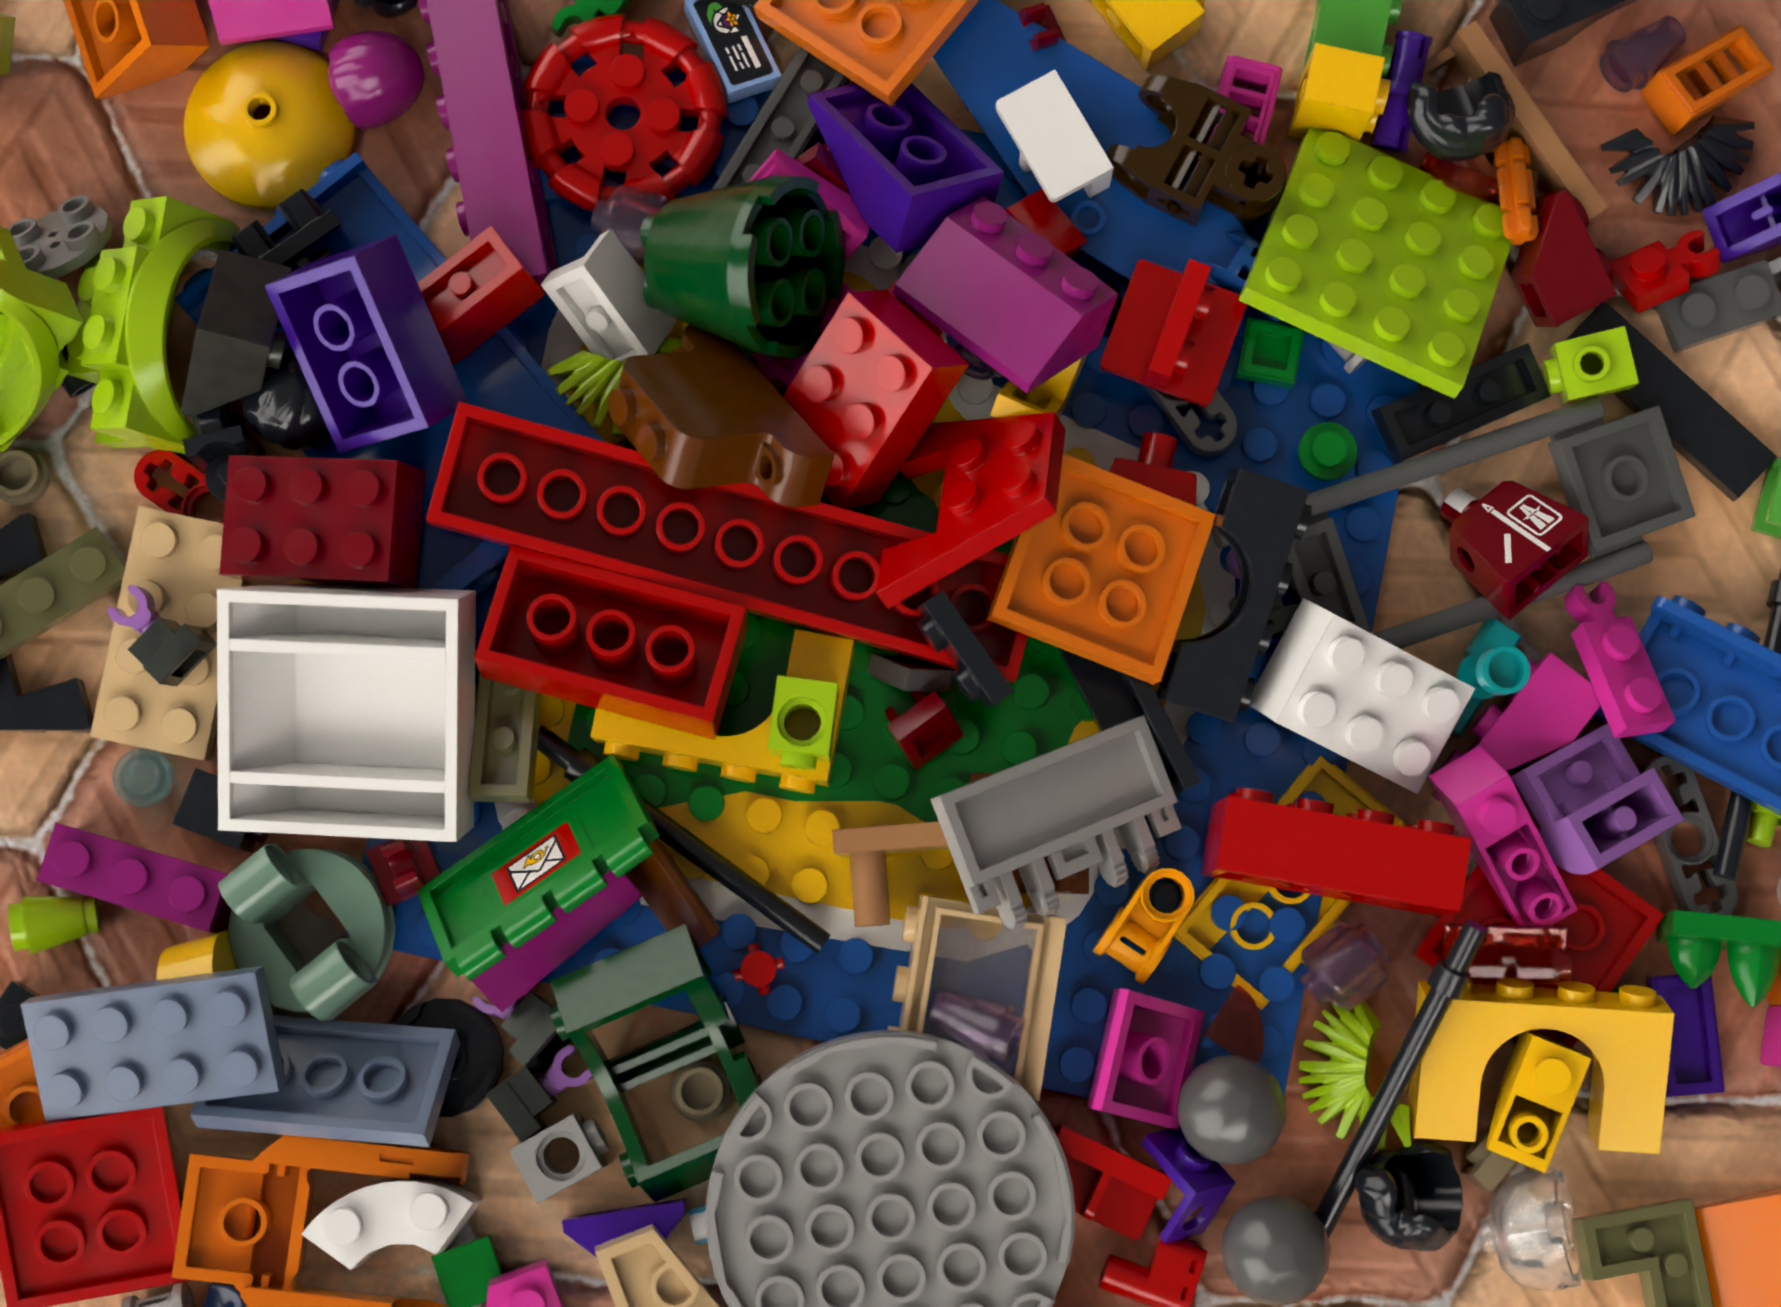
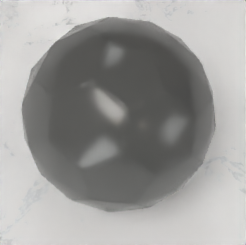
(1231, 1110)
(1275, 1250)

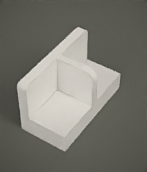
(1054, 139)
(606, 301)

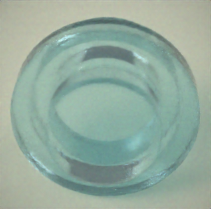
(143, 777)

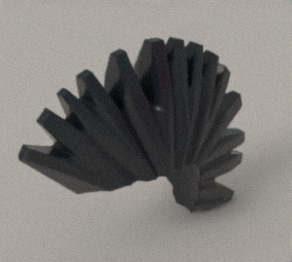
(1684, 172)

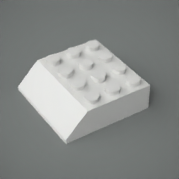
(346, 710)

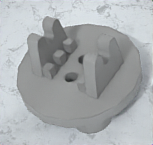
(63, 237)

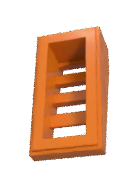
(1677, 99)

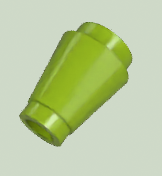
(51, 921)

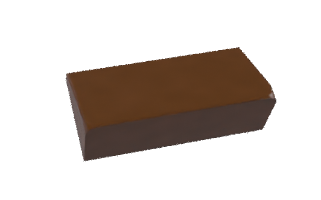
(673, 896)

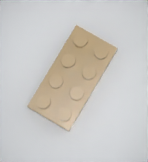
(180, 567)

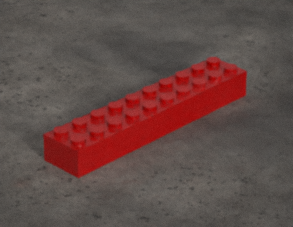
(724, 542)

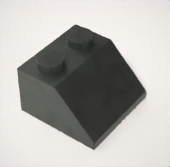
(234, 334)

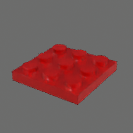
(1600, 935)
(88, 1207)

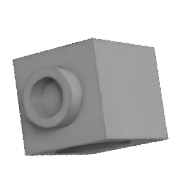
(534, 1160)

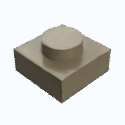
(1485, 1167)

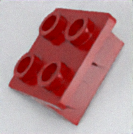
(1174, 331)

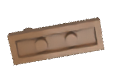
(867, 855)

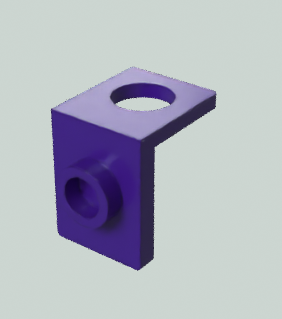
(1197, 1177)

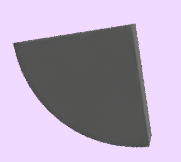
(909, 673)

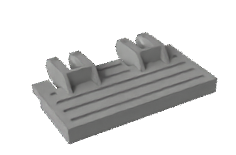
(1062, 811)

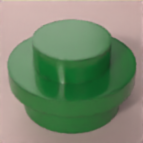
(1327, 451)

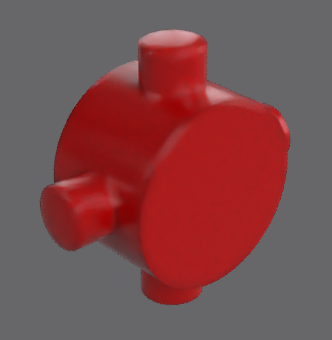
(758, 969)

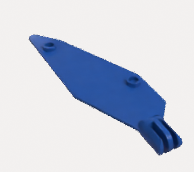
(993, 58)

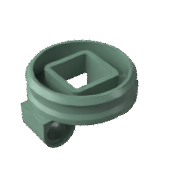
(275, 883)

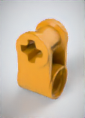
(1145, 926)

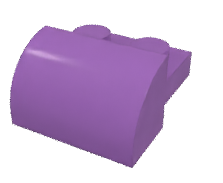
(1595, 802)

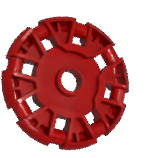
(618, 81)

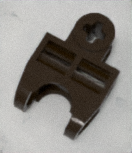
(1225, 164)

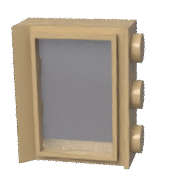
(984, 961)

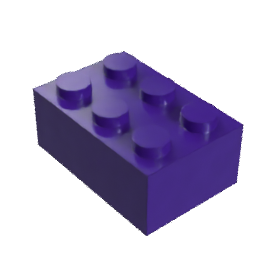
(367, 344)

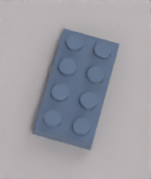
(154, 1044)
(347, 1084)

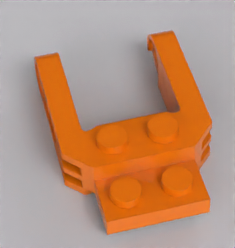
(248, 1215)

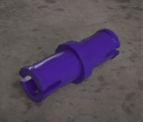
(1405, 68)

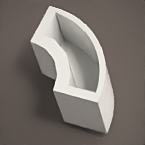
(392, 1212)

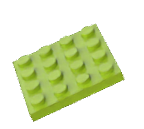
(1380, 260)

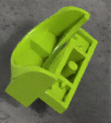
(127, 321)
(34, 327)

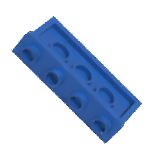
(1721, 696)

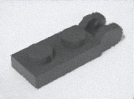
(1722, 305)

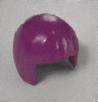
(375, 77)

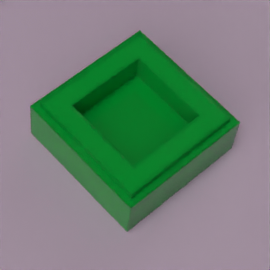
(1270, 353)
(467, 1270)

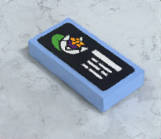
(734, 46)

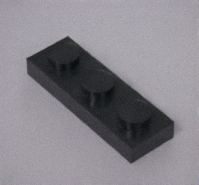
(1489, 393)

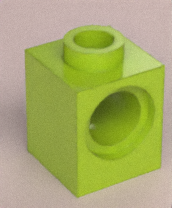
(803, 694)

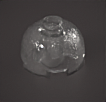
(1533, 1230)

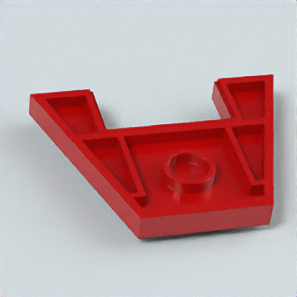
(995, 486)

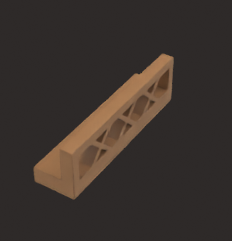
(1550, 159)

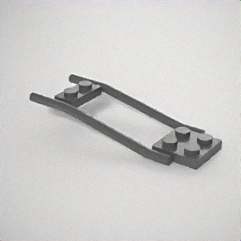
(1611, 472)

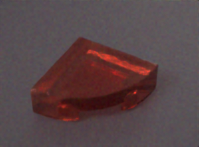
(1461, 178)
(1238, 1026)

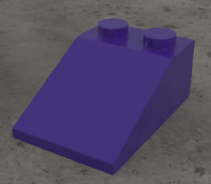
(902, 161)

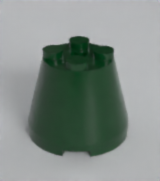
(747, 263)

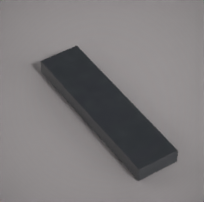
(1694, 420)

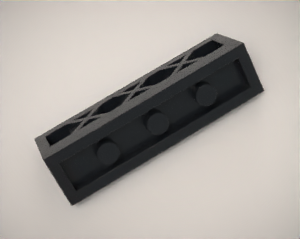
(1120, 697)

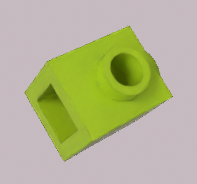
(1590, 366)

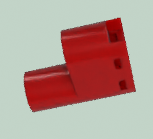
(1166, 1281)

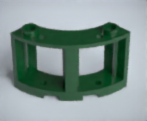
(629, 983)

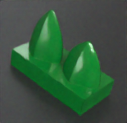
(1750, 943)

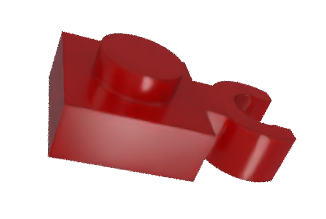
(1660, 273)

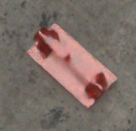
(1517, 952)

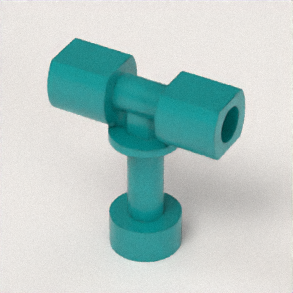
(1491, 667)

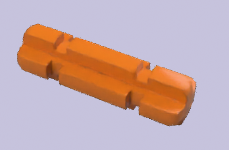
(1516, 191)

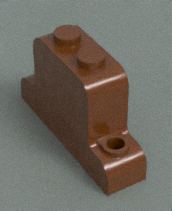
(717, 421)

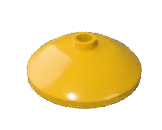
(274, 156)

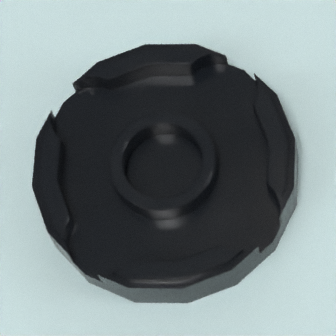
(479, 1054)

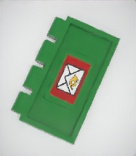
(536, 865)

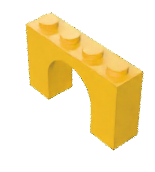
(745, 754)
(1626, 1039)

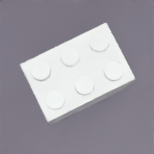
(1360, 696)

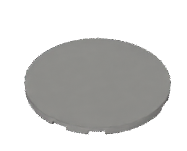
(890, 1181)

